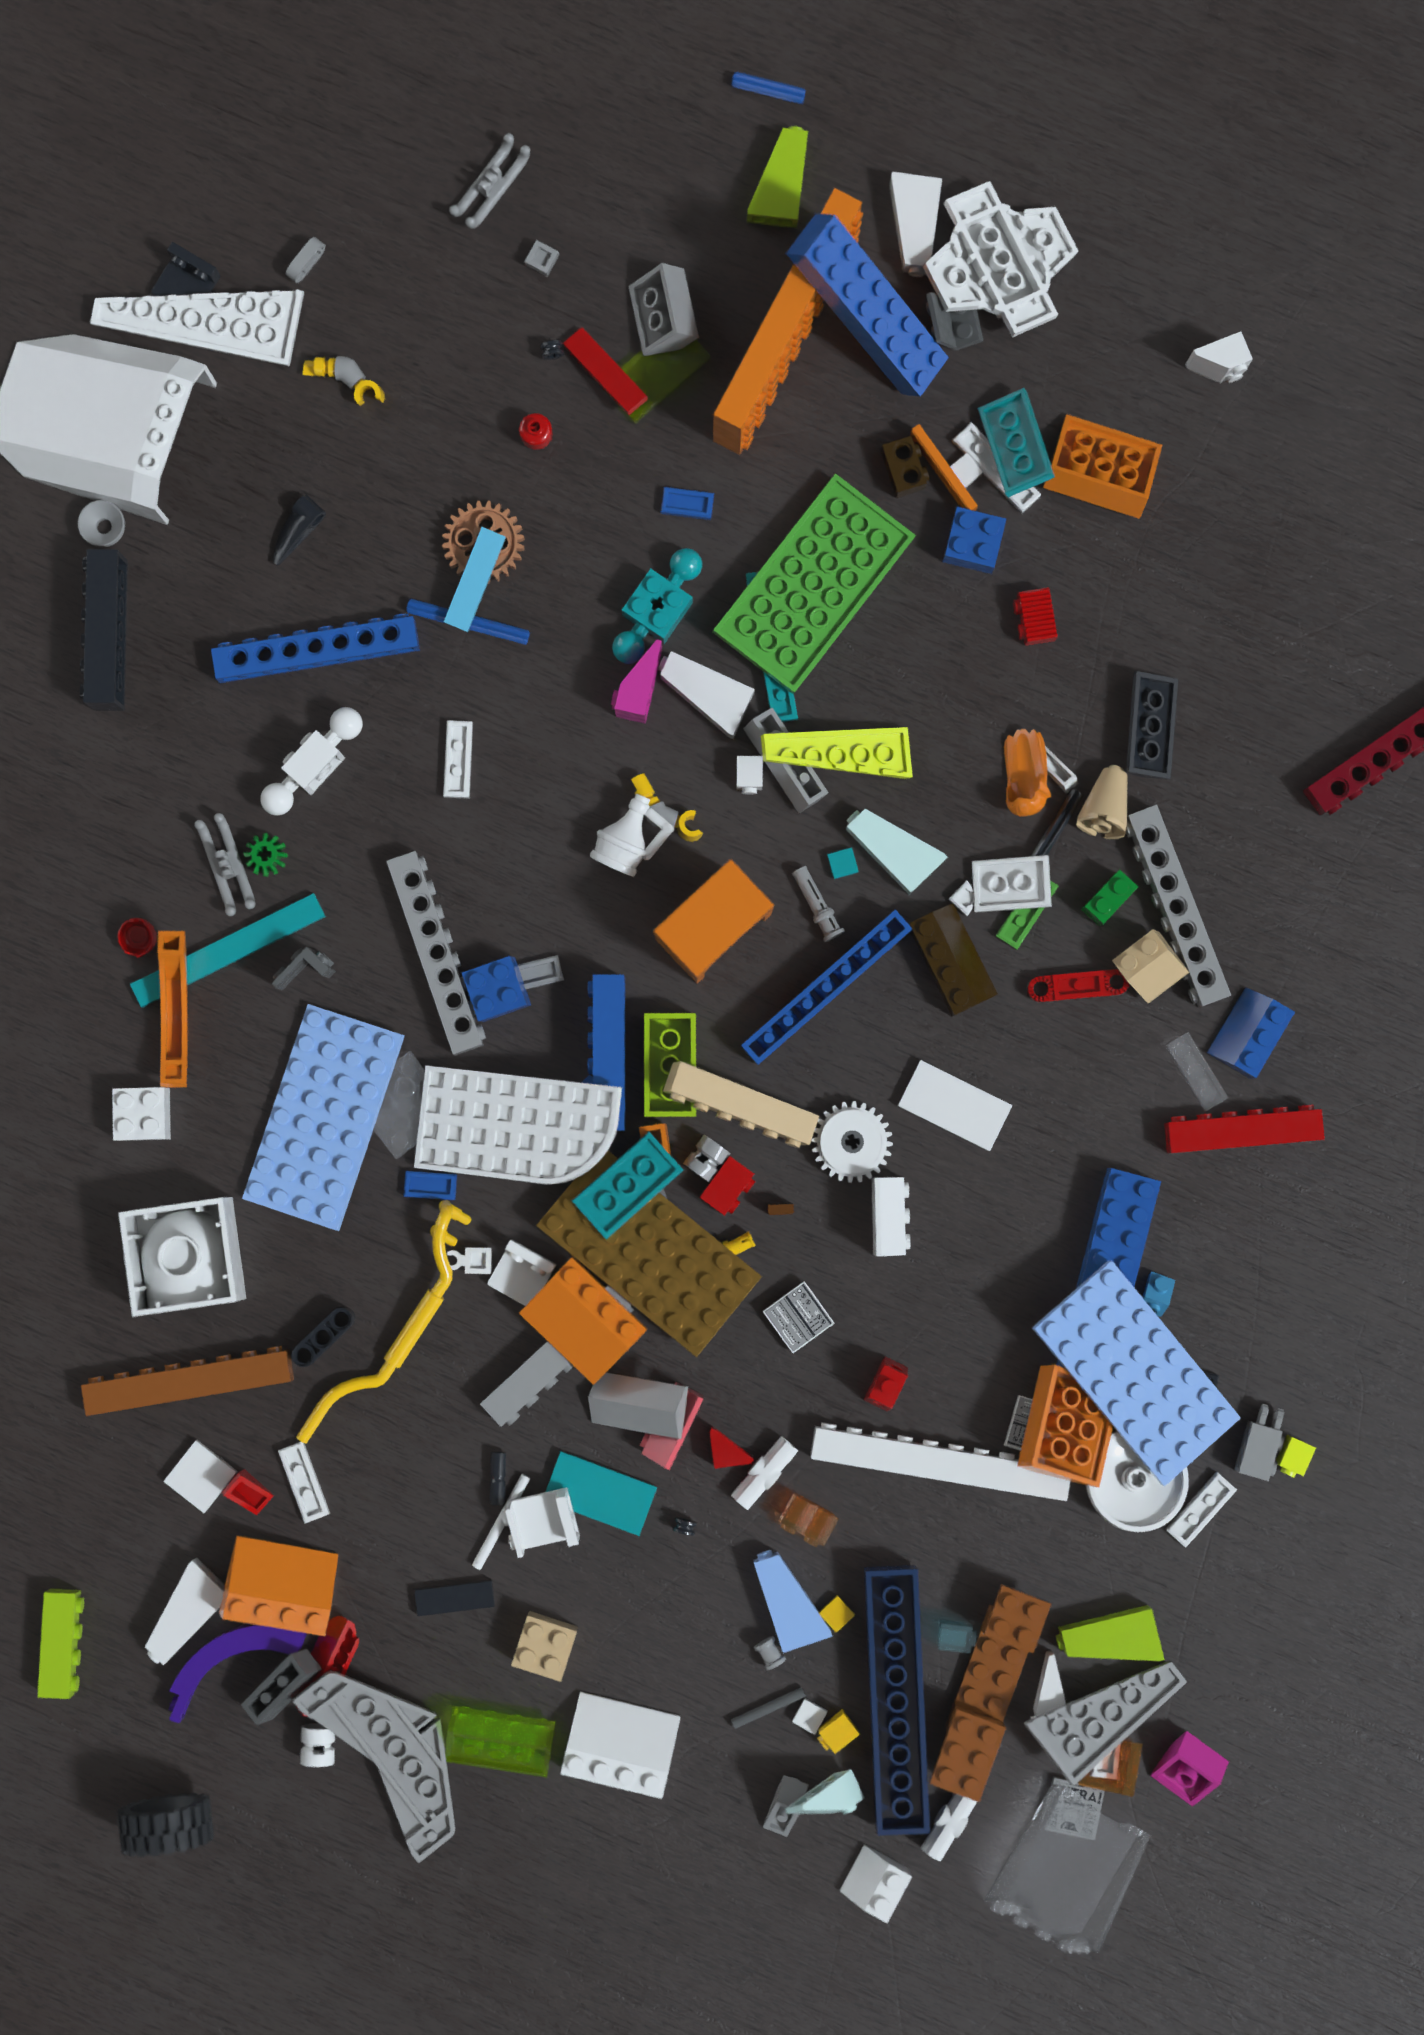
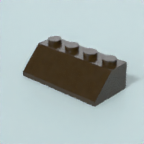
(952, 959)

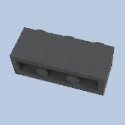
(281, 1687)

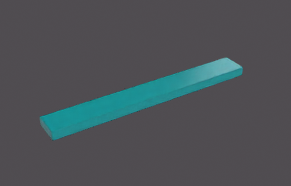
(237, 945)

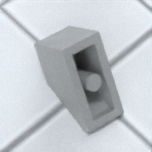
(787, 1793)

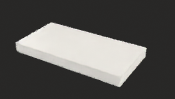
(955, 1105)

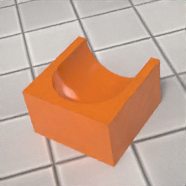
(712, 920)

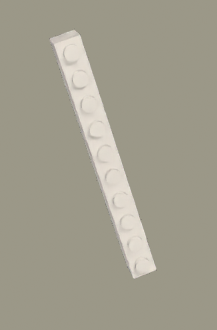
(932, 1461)

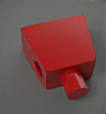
(887, 1384)

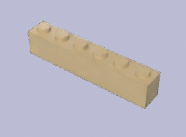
(740, 1103)

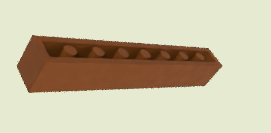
(187, 1382)

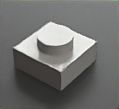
(541, 258)

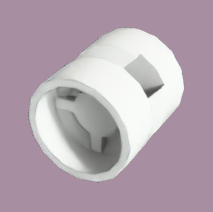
(317, 1735)

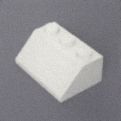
(890, 1216)

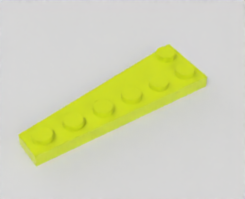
(858, 751)

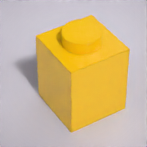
(837, 1732)

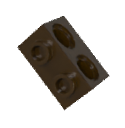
(898, 468)

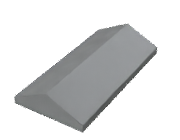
(638, 1405)

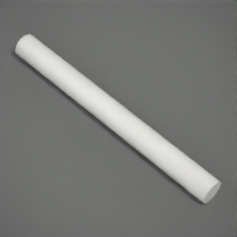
(499, 1524)

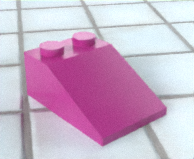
(636, 689)

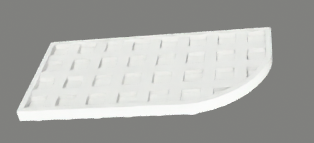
(513, 1125)

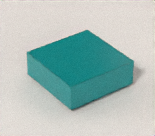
(842, 863)

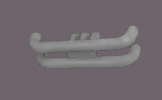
(491, 183)
(226, 864)

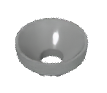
(95, 513)

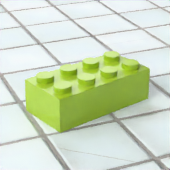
(667, 1040)

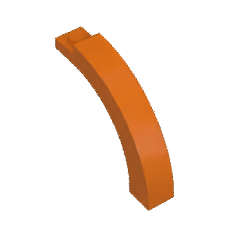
(173, 1008)

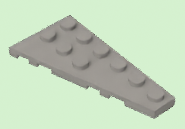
(1094, 1725)

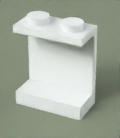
(541, 1520)

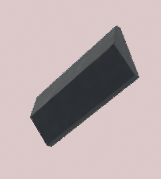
(1152, 725)

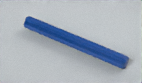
(478, 624)

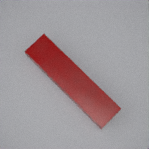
(605, 371)

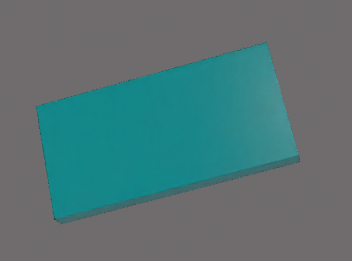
(1016, 442)
(627, 1185)
(603, 1492)

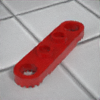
(1077, 985)

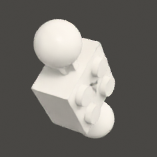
(312, 761)

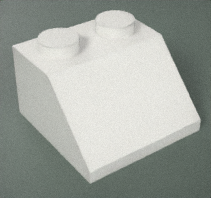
(1221, 359)
(876, 1883)

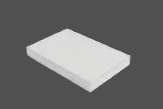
(1011, 883)

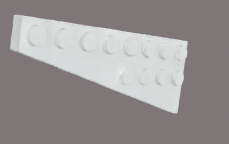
(231, 323)

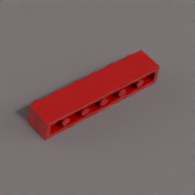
(1244, 1131)

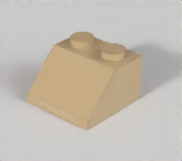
(1150, 966)

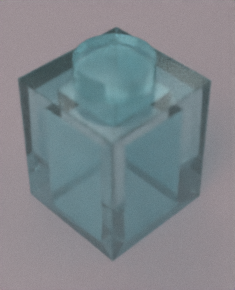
(955, 1636)

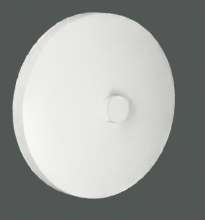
(1131, 1494)

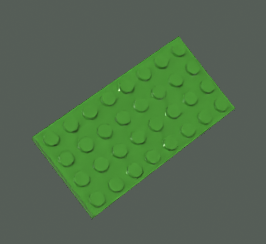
(814, 583)

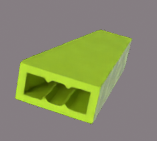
(780, 187)
(1119, 1635)

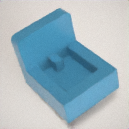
(1158, 1292)

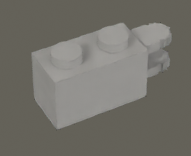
(1260, 1446)

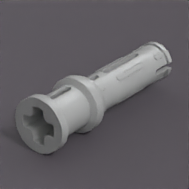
(822, 914)

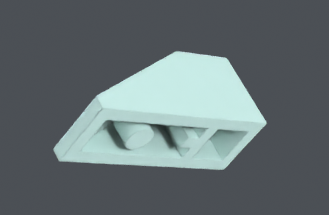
(832, 1795)

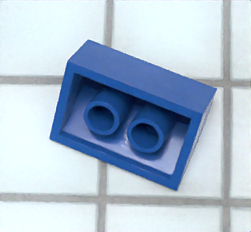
(1250, 1033)

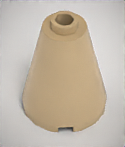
(1106, 805)

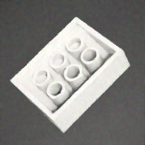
(620, 1745)

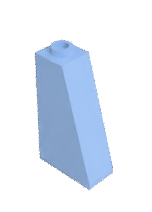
(791, 1609)

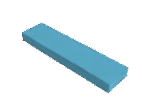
(474, 579)

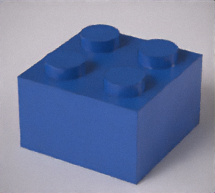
(974, 540)
(496, 989)

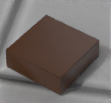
(780, 1209)

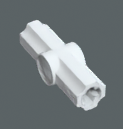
(764, 1472)
(948, 1825)

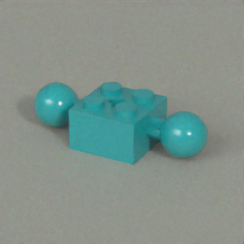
(659, 623)

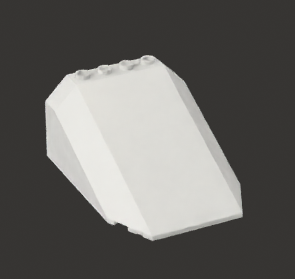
(95, 417)

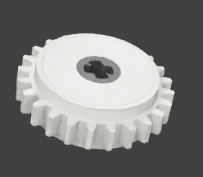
(860, 1125)

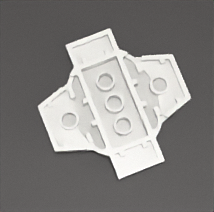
(1000, 259)

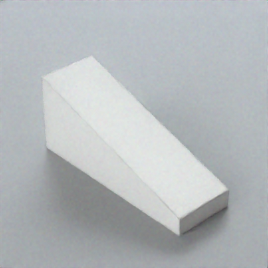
(1060, 773)

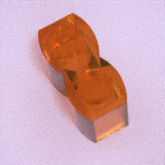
(808, 1519)

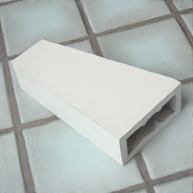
(915, 213)
(709, 692)
(190, 1606)

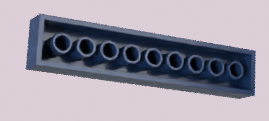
(896, 1700)

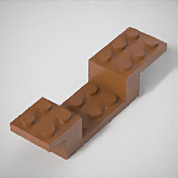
(985, 1692)

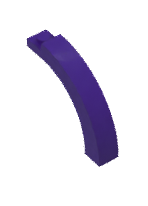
(229, 1643)

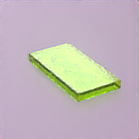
(663, 373)

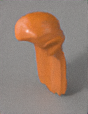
(1026, 773)

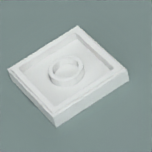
(200, 1476)

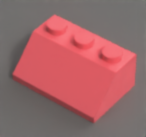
(663, 1448)

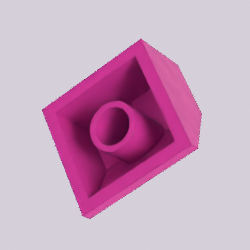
(1190, 1769)

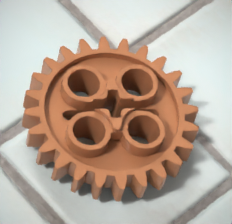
(469, 523)

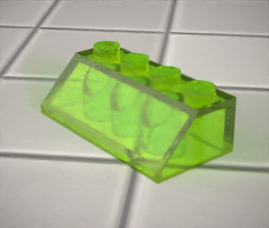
(499, 1741)

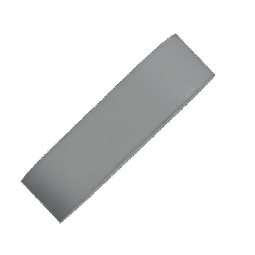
(305, 259)

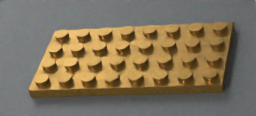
(656, 1263)

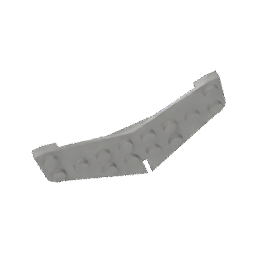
(388, 1735)

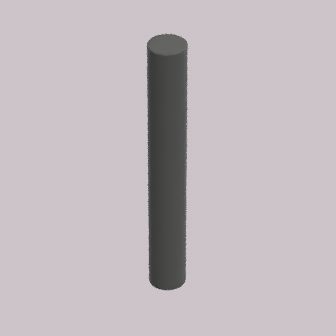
(768, 1708)

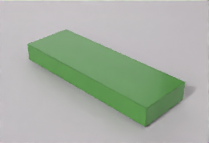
(1019, 923)

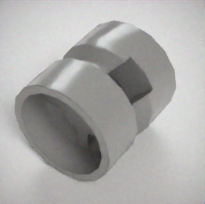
(706, 1148)

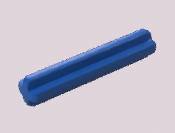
(768, 87)

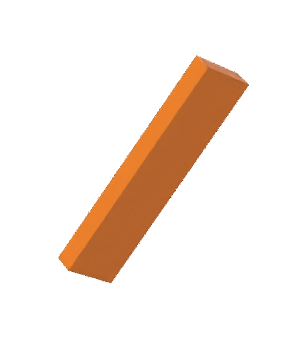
(942, 469)

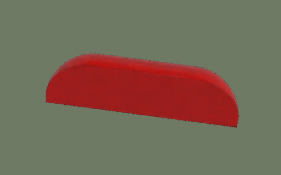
(335, 1649)

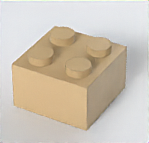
(544, 1646)

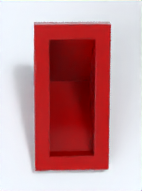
(726, 1452)
(247, 1492)

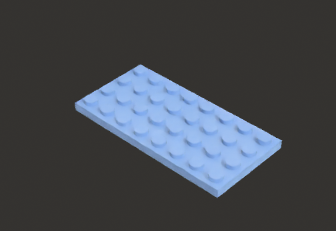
(323, 1117)
(1136, 1372)

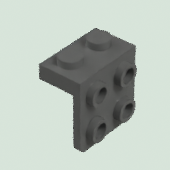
(300, 959)

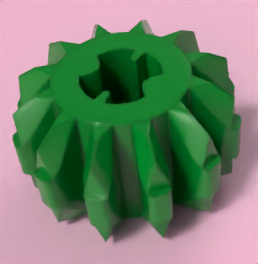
(259, 862)

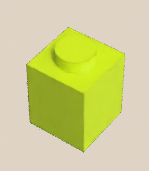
(1295, 1456)

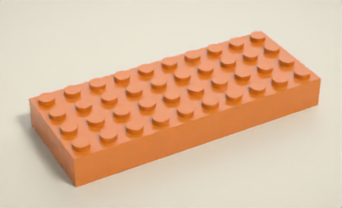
(776, 344)

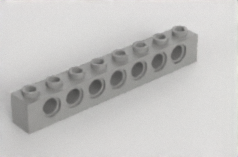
(1151, 820)
(400, 869)

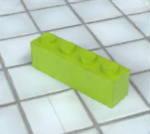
(59, 1643)

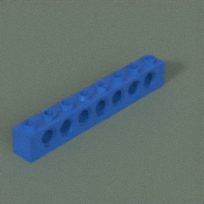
(253, 667)
(826, 987)

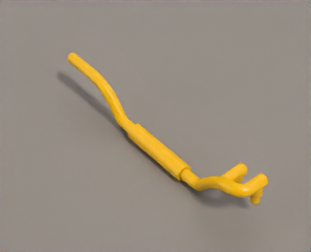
(411, 1331)

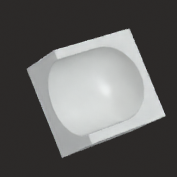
(182, 1256)

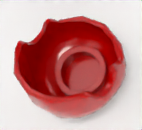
(137, 937)

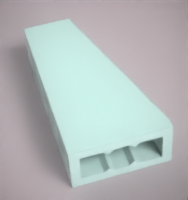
(898, 852)

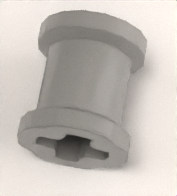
(769, 1653)

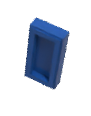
(687, 503)
(430, 1185)

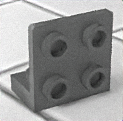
(953, 328)

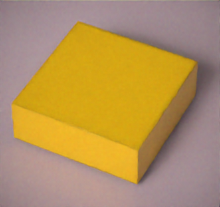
(836, 1613)

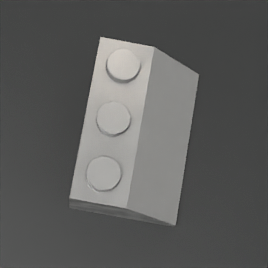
(663, 310)

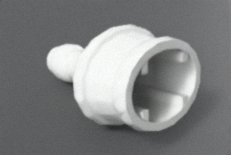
(623, 844)

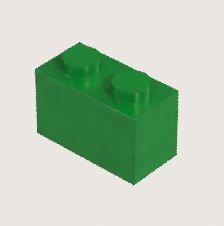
(1109, 898)

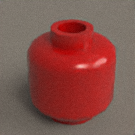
(539, 438)

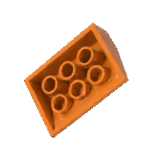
(1103, 466)
(583, 1320)
(1065, 1431)
(279, 1586)

